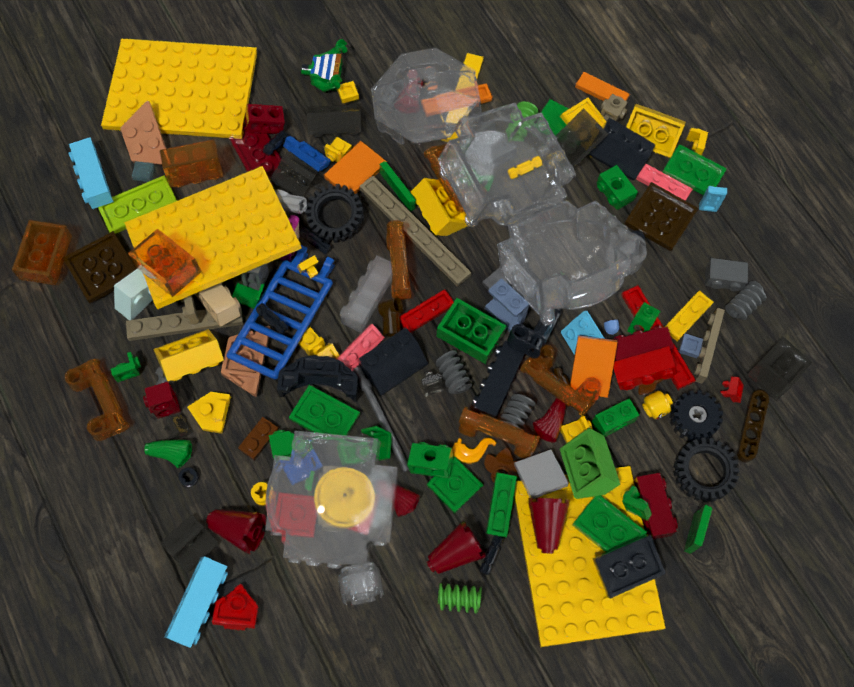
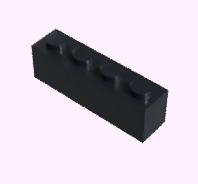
(498, 382)

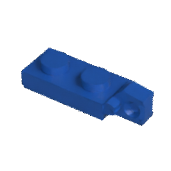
(307, 153)

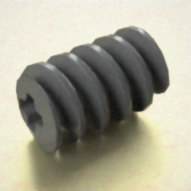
(746, 301)
(451, 373)
(516, 410)

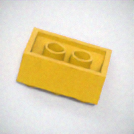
(657, 128)
(438, 208)
(189, 355)

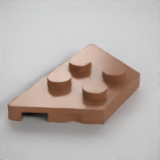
(143, 136)
(242, 375)

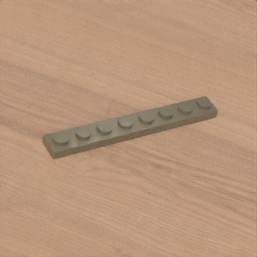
(416, 231)

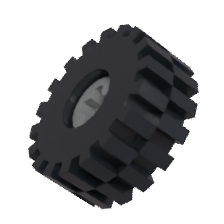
(692, 427)

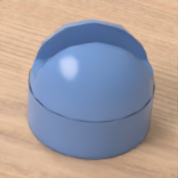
(611, 326)

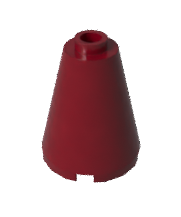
(548, 521)
(238, 527)
(455, 550)

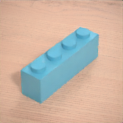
(90, 172)
(196, 601)

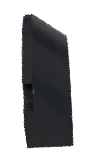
(318, 371)

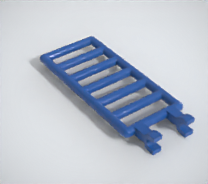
(300, 327)

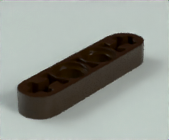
(756, 427)

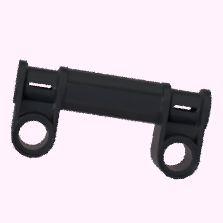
(525, 339)

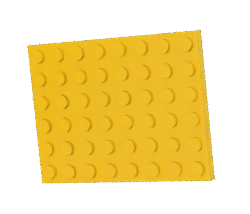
(188, 85)
(223, 228)
(566, 585)

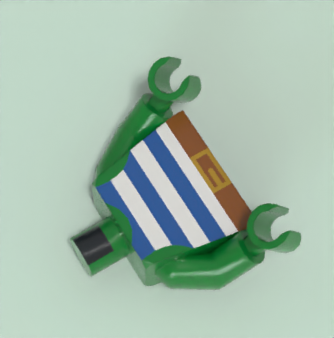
(326, 68)

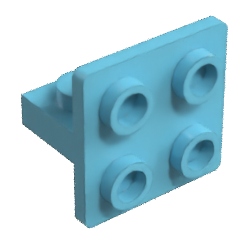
(583, 326)

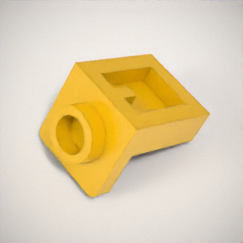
(698, 138)
(337, 149)
(311, 342)
(575, 428)

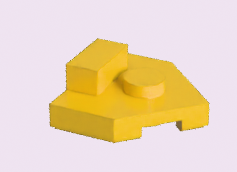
(211, 411)

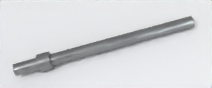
(365, 386)

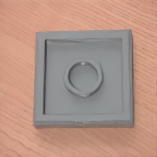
(541, 474)

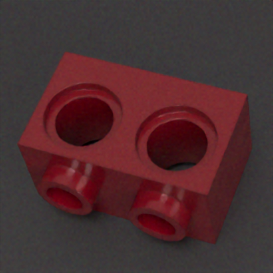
(264, 118)
(161, 400)

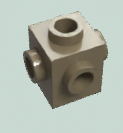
(614, 108)

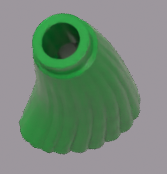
(174, 451)

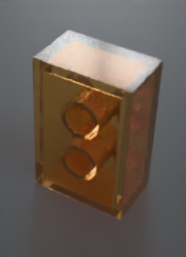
(191, 163)
(42, 252)
(165, 262)

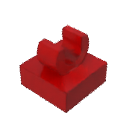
(735, 389)

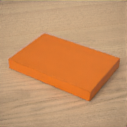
(355, 167)
(593, 359)

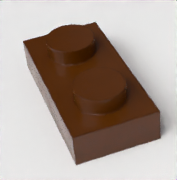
(257, 438)

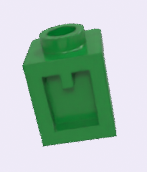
(126, 370)
(635, 504)

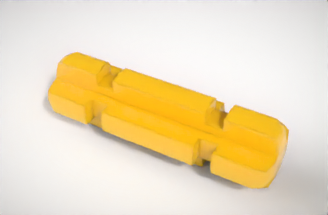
(524, 167)

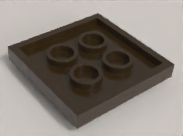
(661, 216)
(99, 266)

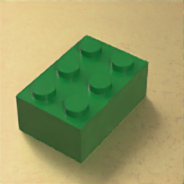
(471, 330)

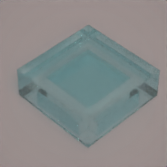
(143, 171)

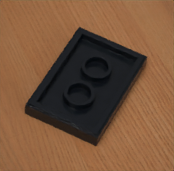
(629, 566)

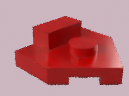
(236, 610)

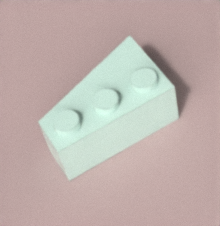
(132, 295)

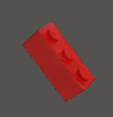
(644, 368)

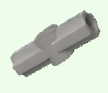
(291, 202)

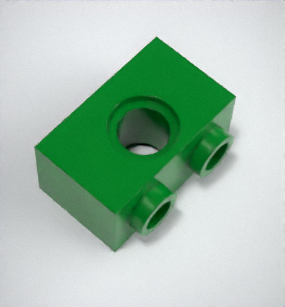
(625, 190)
(615, 418)
(438, 467)

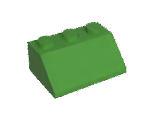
(589, 465)

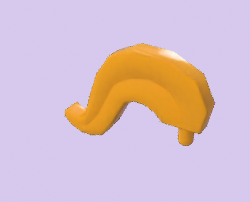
(468, 455)

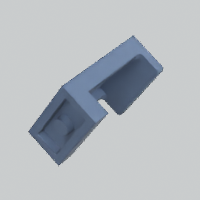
(507, 305)

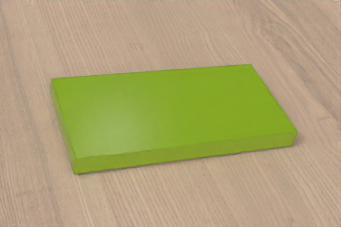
(136, 203)

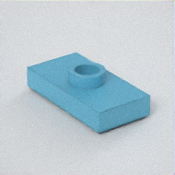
(712, 199)

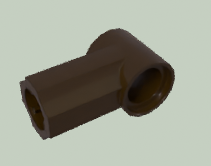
(390, 311)

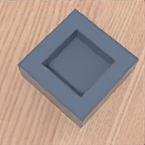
(690, 345)

